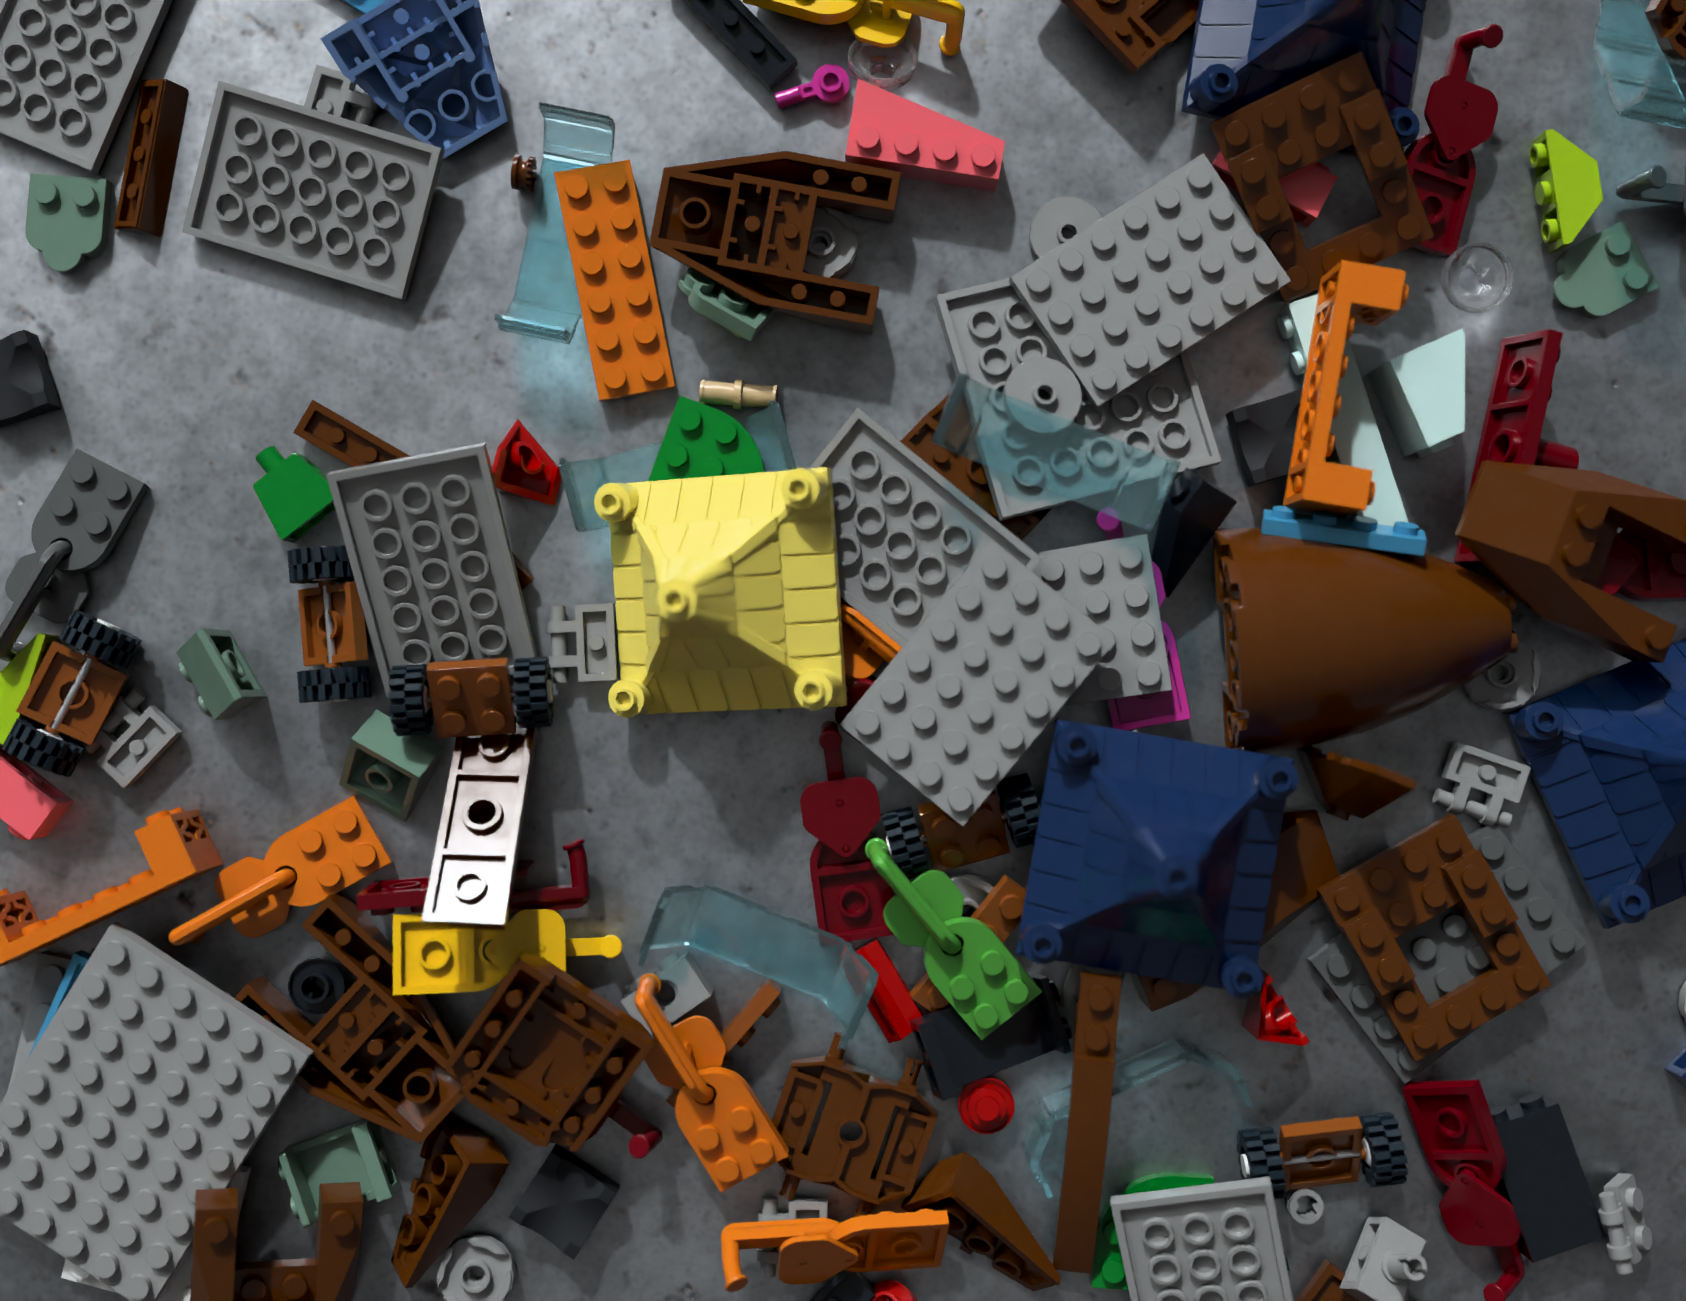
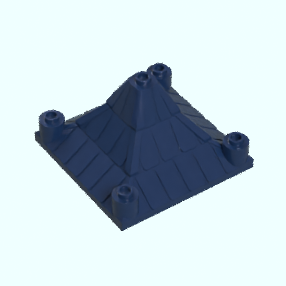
(1264, 45)
(1616, 781)
(1154, 856)

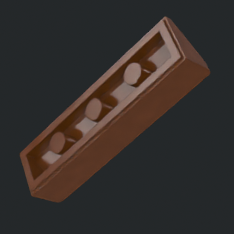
(151, 157)

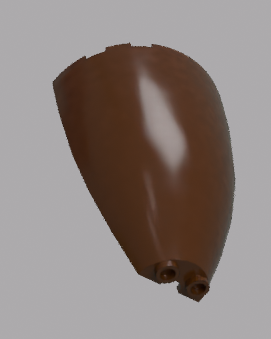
(1345, 636)

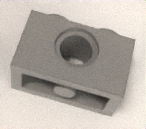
(686, 979)

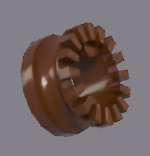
(523, 172)

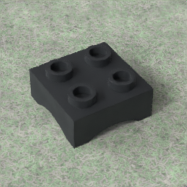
(24, 379)
(1265, 436)
(565, 1201)

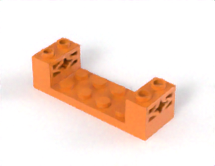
(1345, 296)
(176, 851)

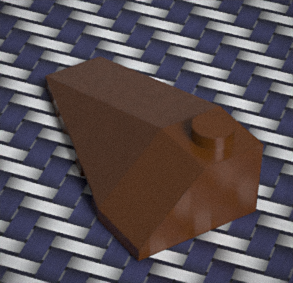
(1351, 784)
(455, 1183)
(983, 1220)

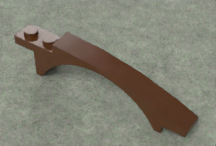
(1088, 1121)

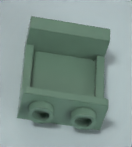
(338, 1156)

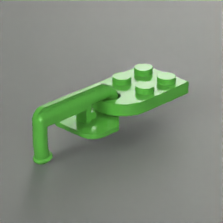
(972, 974)

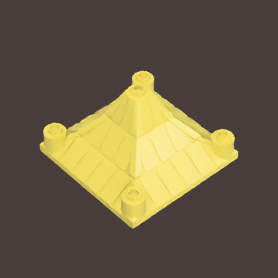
(726, 593)

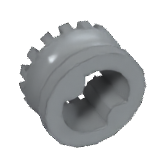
(1292, 1205)

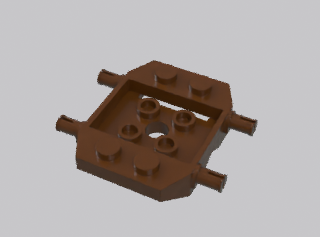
(859, 1098)

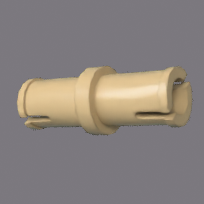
(737, 394)

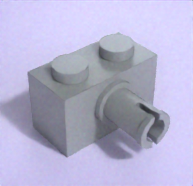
(1384, 1262)

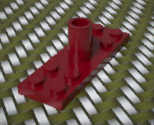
(1518, 411)

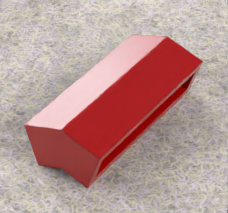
(891, 999)

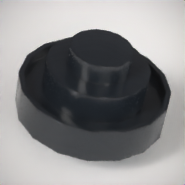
(317, 985)

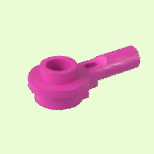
(828, 85)

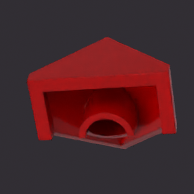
(525, 468)
(1269, 1017)

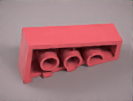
(920, 142)

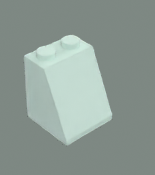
(1424, 394)

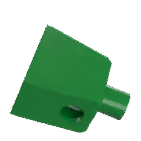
(292, 493)

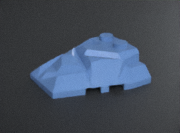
(425, 68)

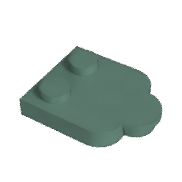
(68, 218)
(1603, 273)
(724, 306)

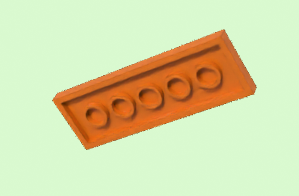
(614, 280)

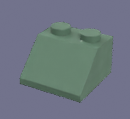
(219, 673)
(389, 767)

